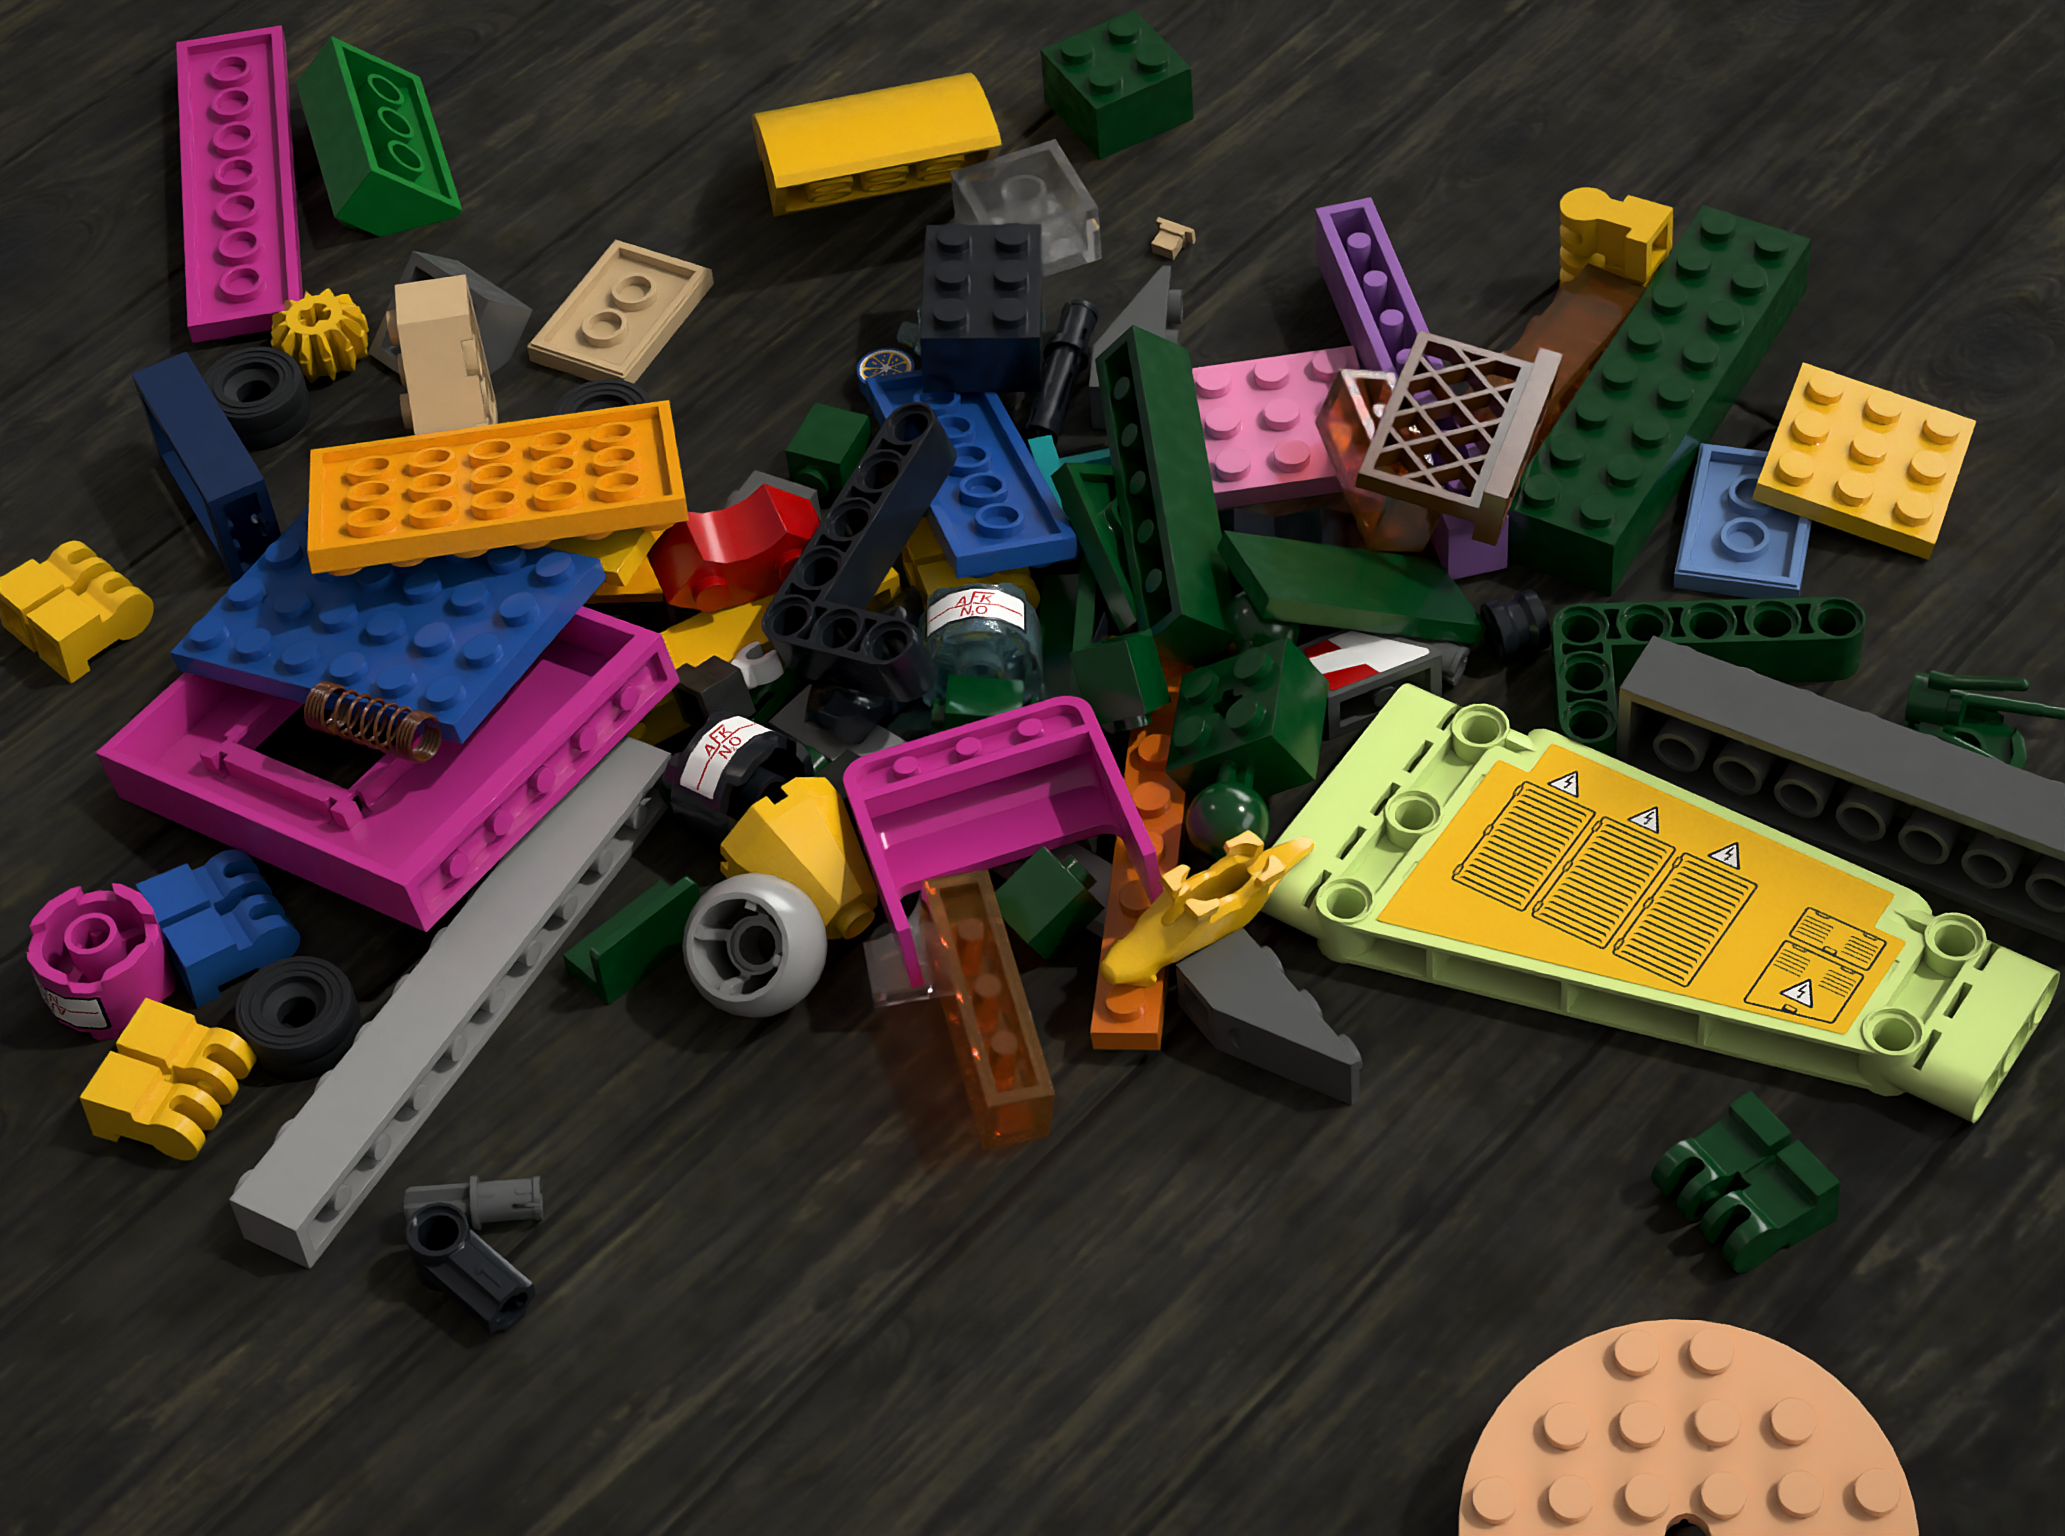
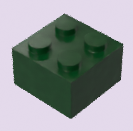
(1117, 84)

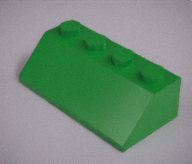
(375, 142)

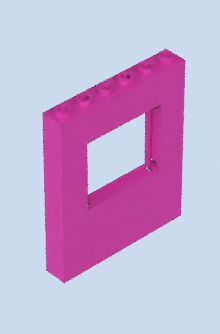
(422, 826)

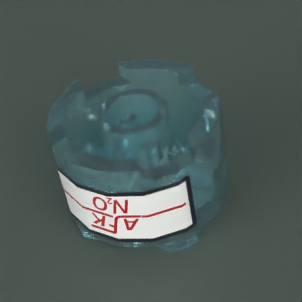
(982, 634)

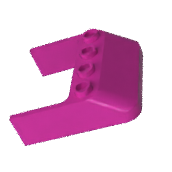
(989, 800)

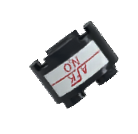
(728, 770)

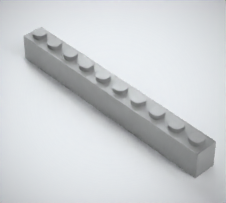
(448, 1008)

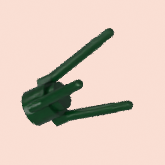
(1942, 700)

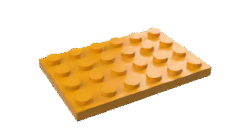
(493, 488)

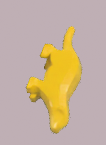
(1201, 908)

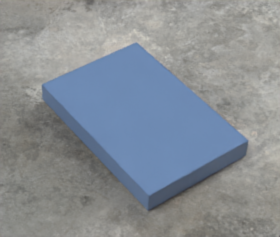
(1734, 541)

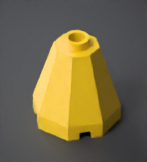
(810, 845)

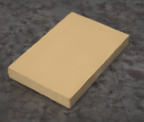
(620, 314)

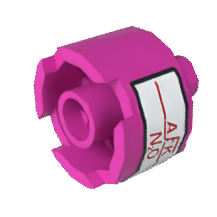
(99, 958)

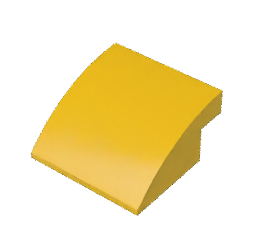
(874, 142)

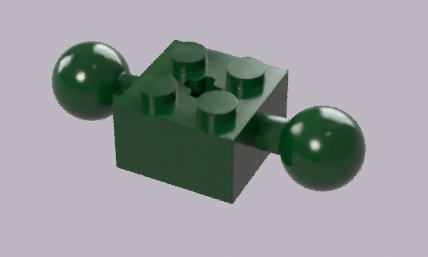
(1246, 729)

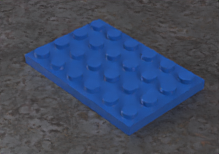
(419, 635)

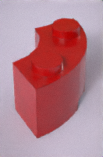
(733, 552)

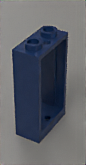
(208, 462)

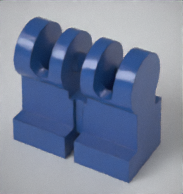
(219, 922)

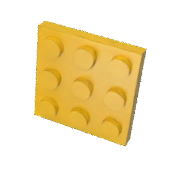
(1864, 461)

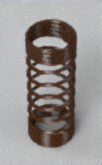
(403, 731)

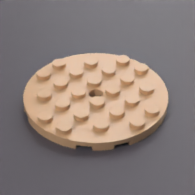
(1683, 1427)

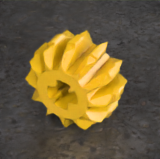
(321, 334)

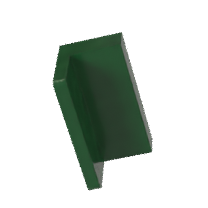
(634, 940)

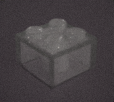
(1033, 188)

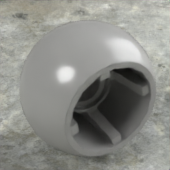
(716, 945)

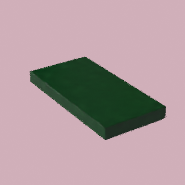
(1350, 588)

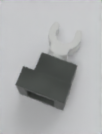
(724, 685)

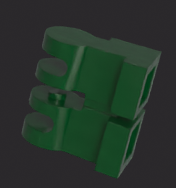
(1749, 1185)

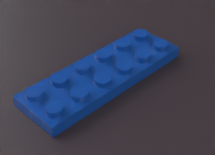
(995, 501)

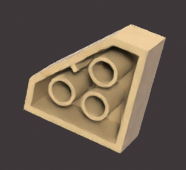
(440, 357)

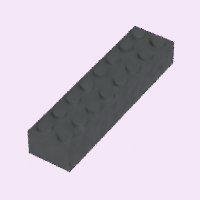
(1850, 783)

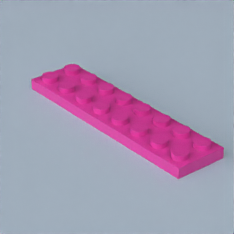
(237, 182)

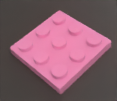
(1263, 425)

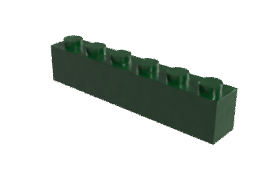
(1165, 496)

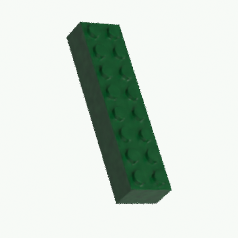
(1655, 399)

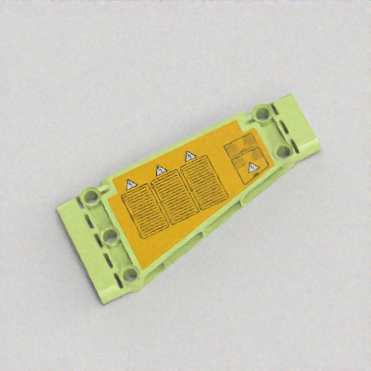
(1644, 910)

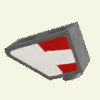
(1367, 672)

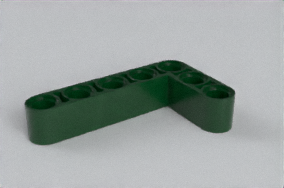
(1772, 636)

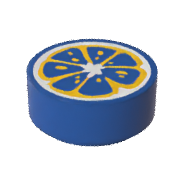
(882, 362)

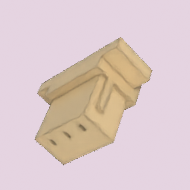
(1171, 238)

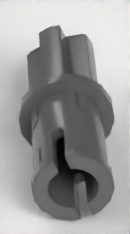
(482, 1200)

